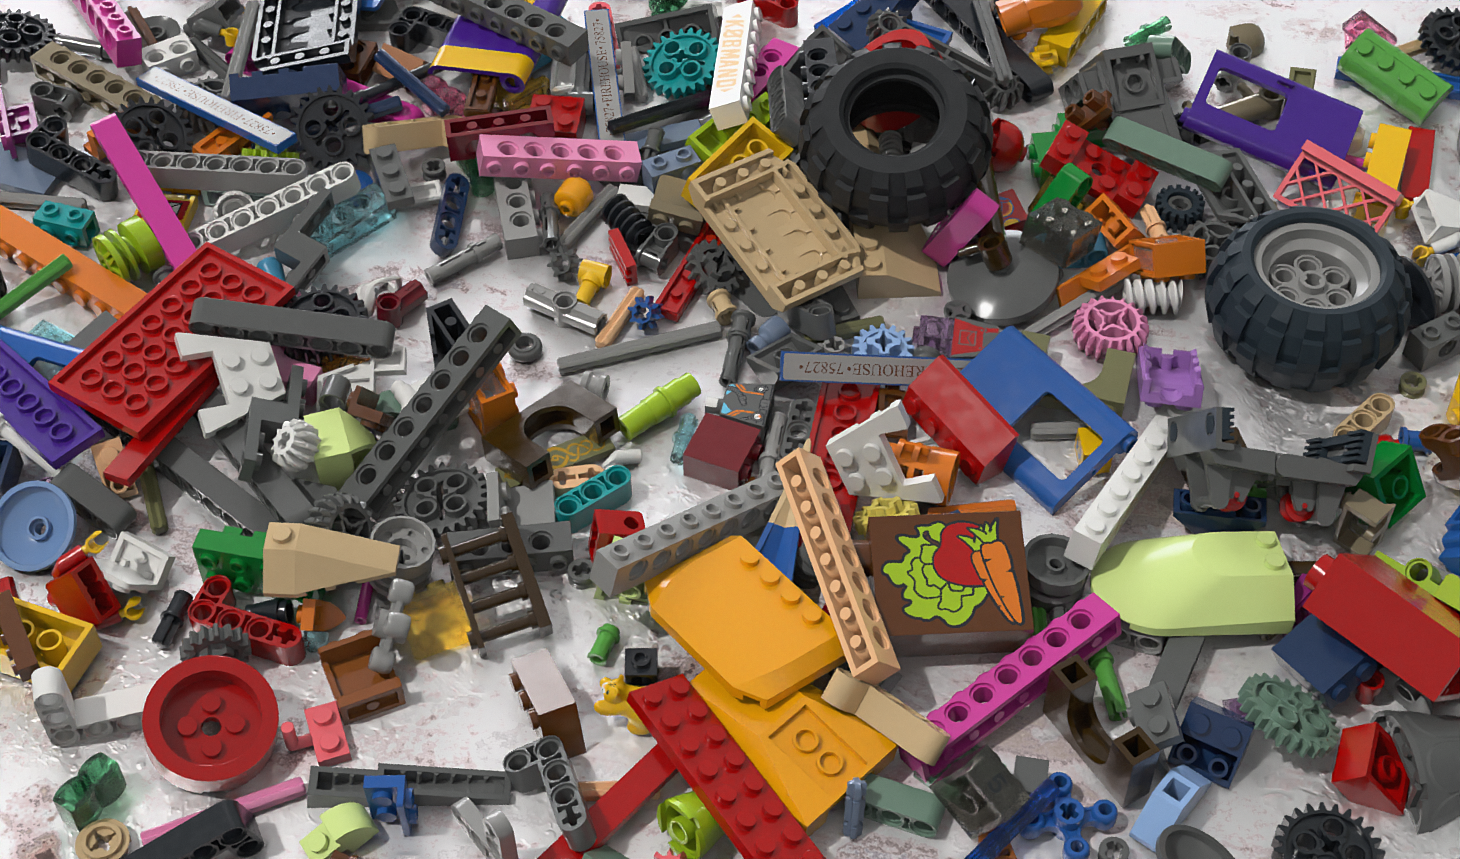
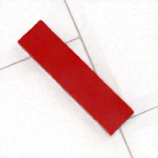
(1417, 163)

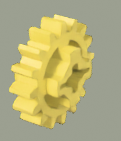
(883, 507)

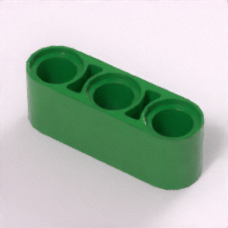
(1069, 184)

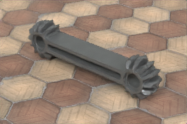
(985, 76)

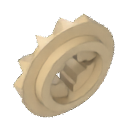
(108, 830)

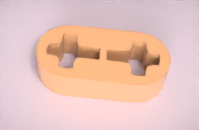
(573, 477)

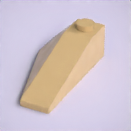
(314, 558)

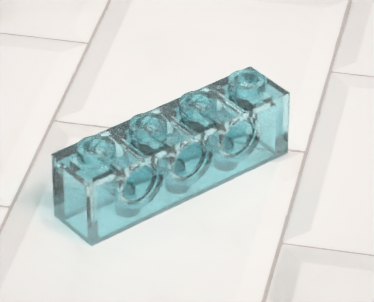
(354, 220)

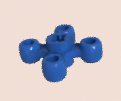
(1070, 818)

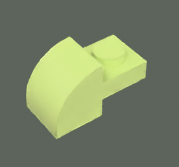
(341, 829)

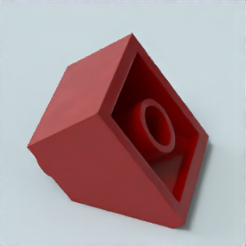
(1370, 769)

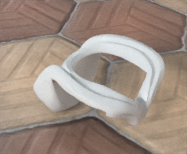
(367, 292)

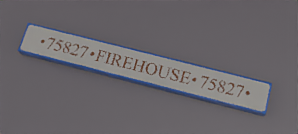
(603, 72)
(217, 110)
(856, 367)

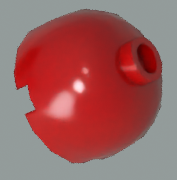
(1007, 145)

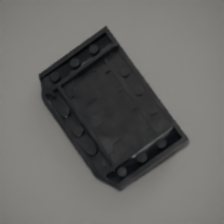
(305, 33)

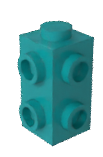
(67, 223)

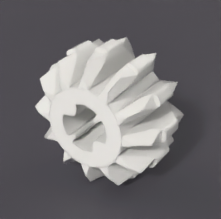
(295, 445)

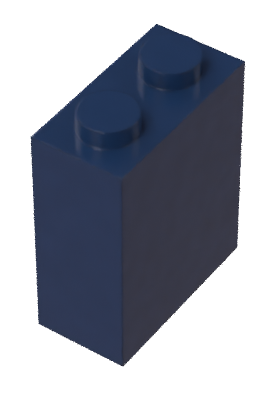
(1324, 661)

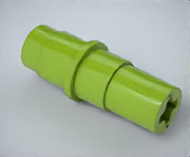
(659, 405)

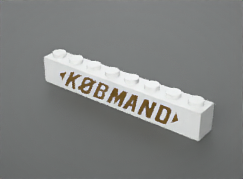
(736, 65)
(1122, 492)

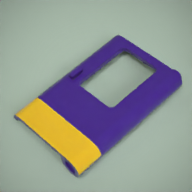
(482, 51)

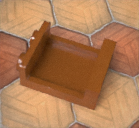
(353, 685)

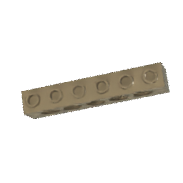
(96, 84)

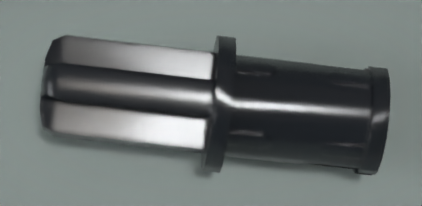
(172, 619)

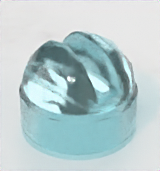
(314, 640)

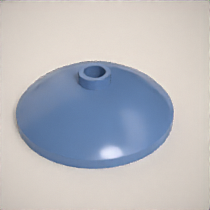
(23, 515)

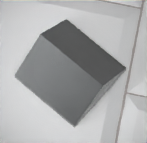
(767, 360)

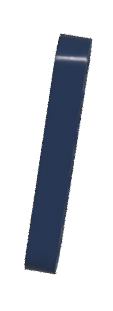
(454, 216)

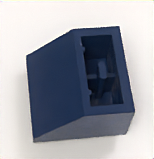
(1212, 741)

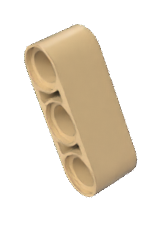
(1371, 415)

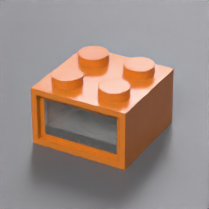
(1169, 257)
(493, 402)

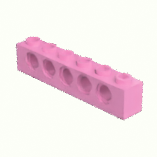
(558, 158)

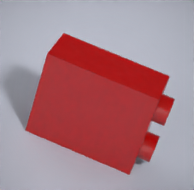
(1389, 620)

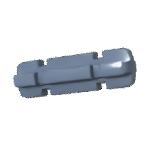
(854, 808)

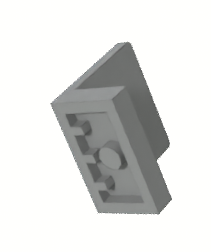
(527, 505)

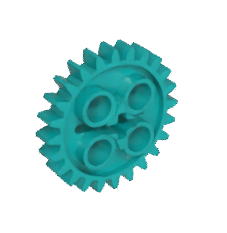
(681, 63)

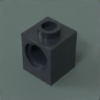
(641, 666)

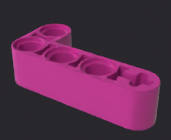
(959, 227)

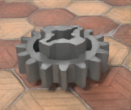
(713, 267)
(216, 642)

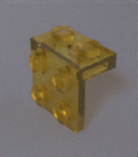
(436, 620)

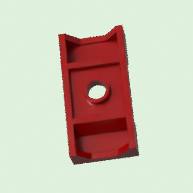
(1119, 180)

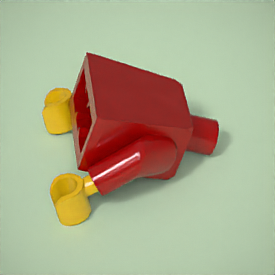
(82, 591)

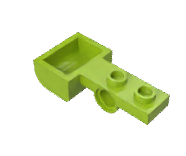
(708, 139)
(1447, 592)

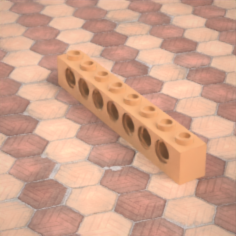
(837, 567)

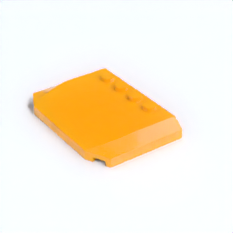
(745, 622)

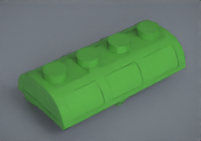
(1394, 77)

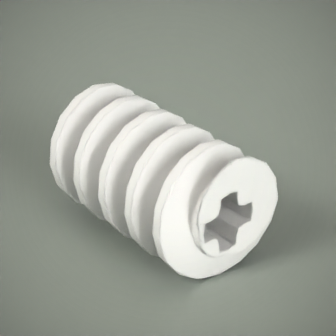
(1153, 295)

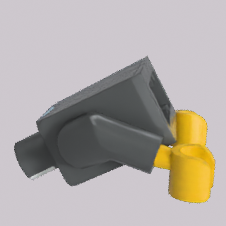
(214, 19)

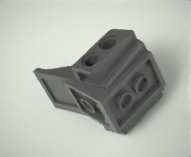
(1136, 85)

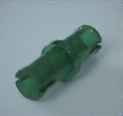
(1155, 28)

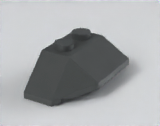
(1241, 195)

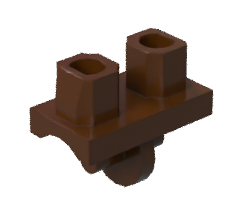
(1094, 113)

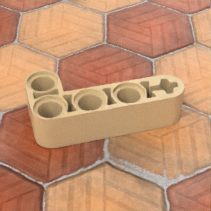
(407, 134)
(887, 715)

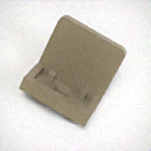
(672, 208)

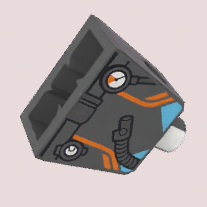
(745, 404)

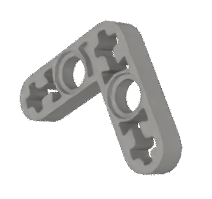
(489, 833)

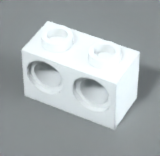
(172, 55)

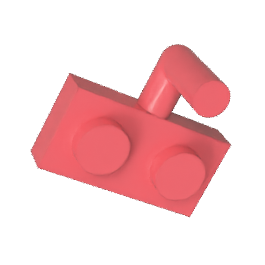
(325, 735)

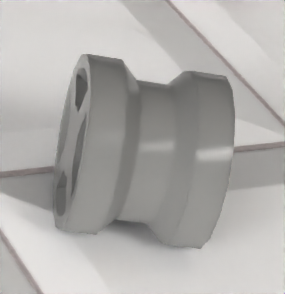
(596, 384)

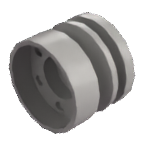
(1444, 277)
(416, 552)

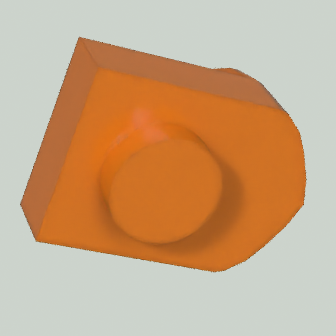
(318, 615)

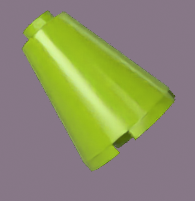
(688, 825)

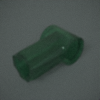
(480, 185)

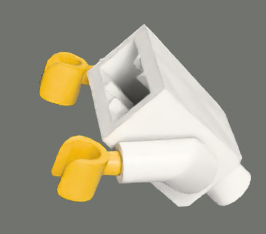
(1437, 221)

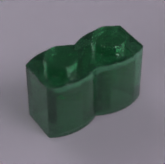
(94, 788)

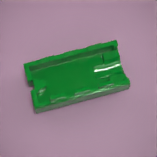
(237, 559)

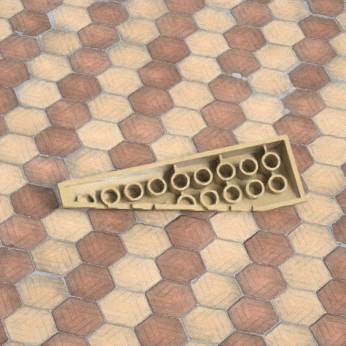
(892, 259)

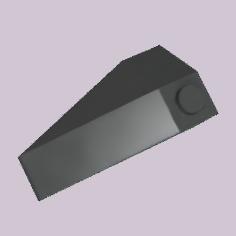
(647, 30)

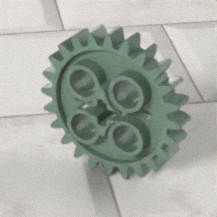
(1288, 715)

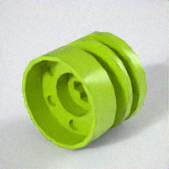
(130, 250)

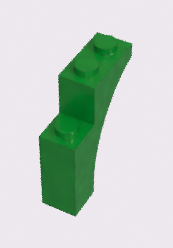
(1042, 141)

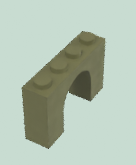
(1109, 386)

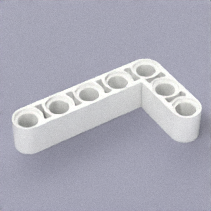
(87, 718)

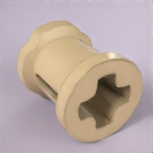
(721, 303)

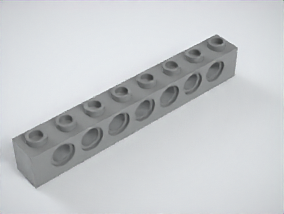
(685, 534)

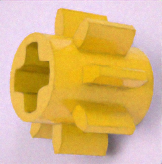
(1045, 58)

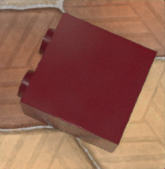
(722, 452)

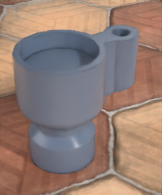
(768, 332)

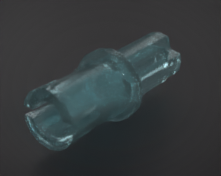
(682, 437)

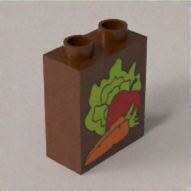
(949, 582)

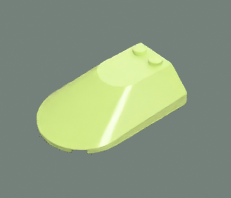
(1199, 584)

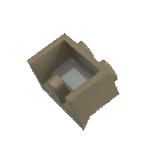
(1361, 523)

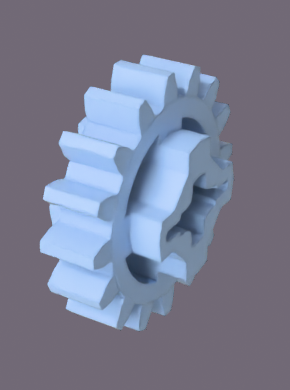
(883, 339)

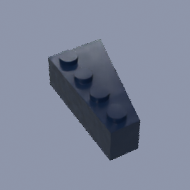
(282, 91)

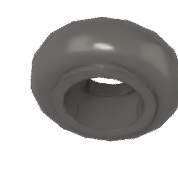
(528, 354)

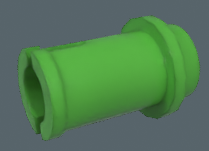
(604, 643)

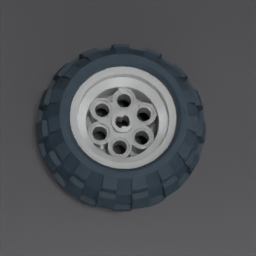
(1308, 298)

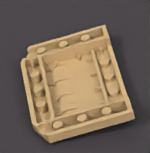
(777, 229)

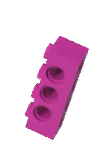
(770, 56)

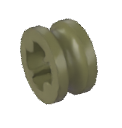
(1412, 392)

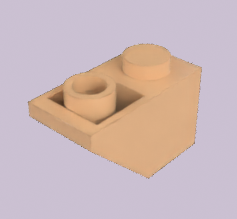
(104, 453)

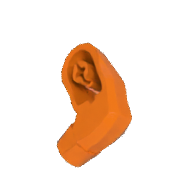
(1025, 15)

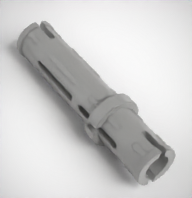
(472, 254)
(772, 443)

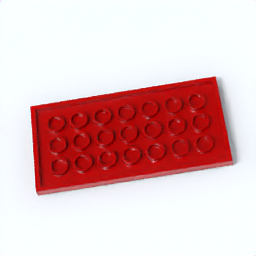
(134, 367)

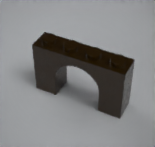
(566, 407)
(1121, 764)

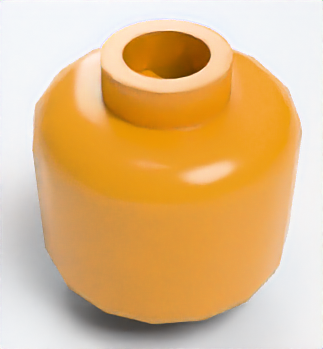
(573, 196)

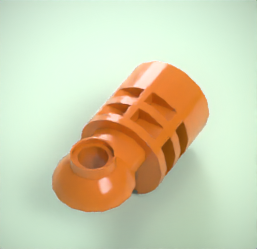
(918, 457)

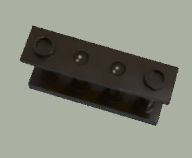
(525, 590)

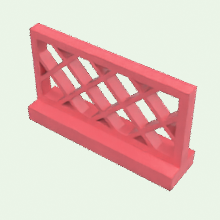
(1343, 171)

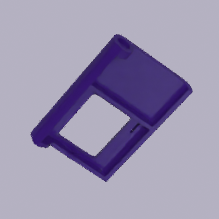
(1305, 116)

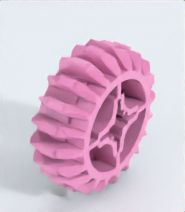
(1109, 325)

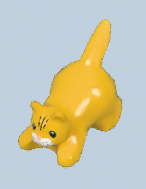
(614, 703)

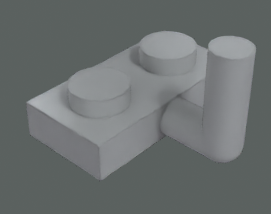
(625, 74)

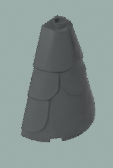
(1432, 761)

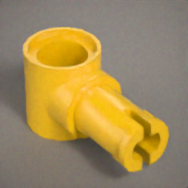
(591, 278)

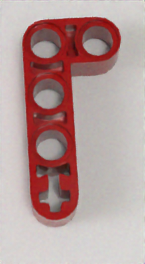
(268, 637)

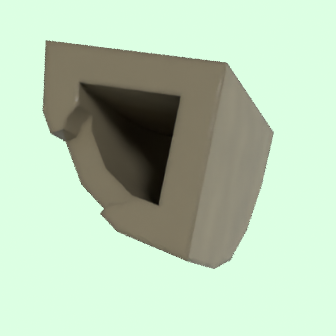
(1248, 34)

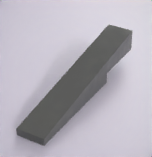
(431, 785)

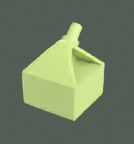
(341, 446)

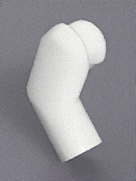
(622, 457)

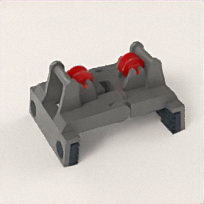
(1225, 472)

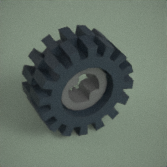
(1189, 201)

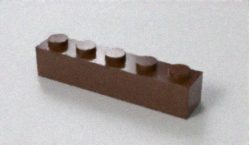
(16, 638)

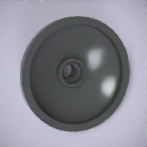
(1189, 843)

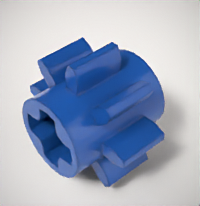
(651, 317)

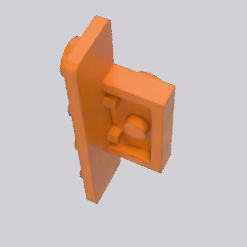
(224, 141)
(1099, 276)

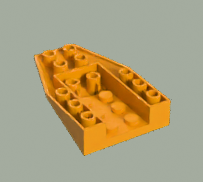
(800, 746)

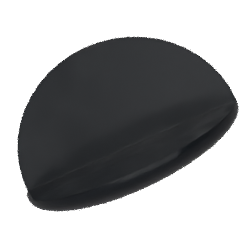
(1424, 301)

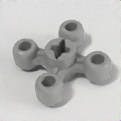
(391, 626)

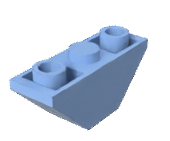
(1169, 804)

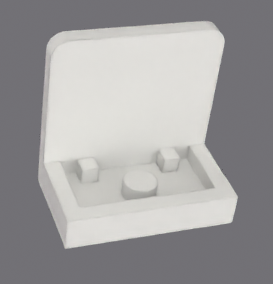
(136, 565)

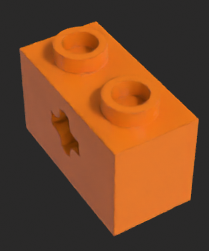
(1116, 224)

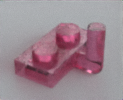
(1359, 23)

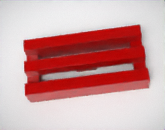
(623, 257)

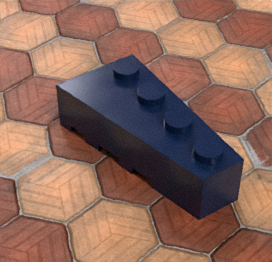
(852, 24)

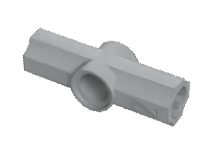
(564, 309)

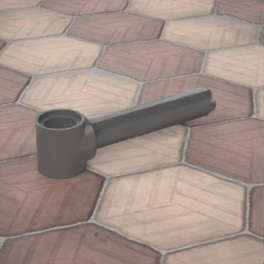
(582, 84)

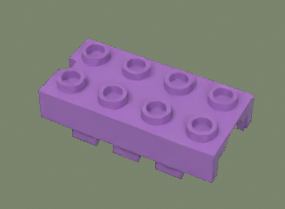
(1169, 378)

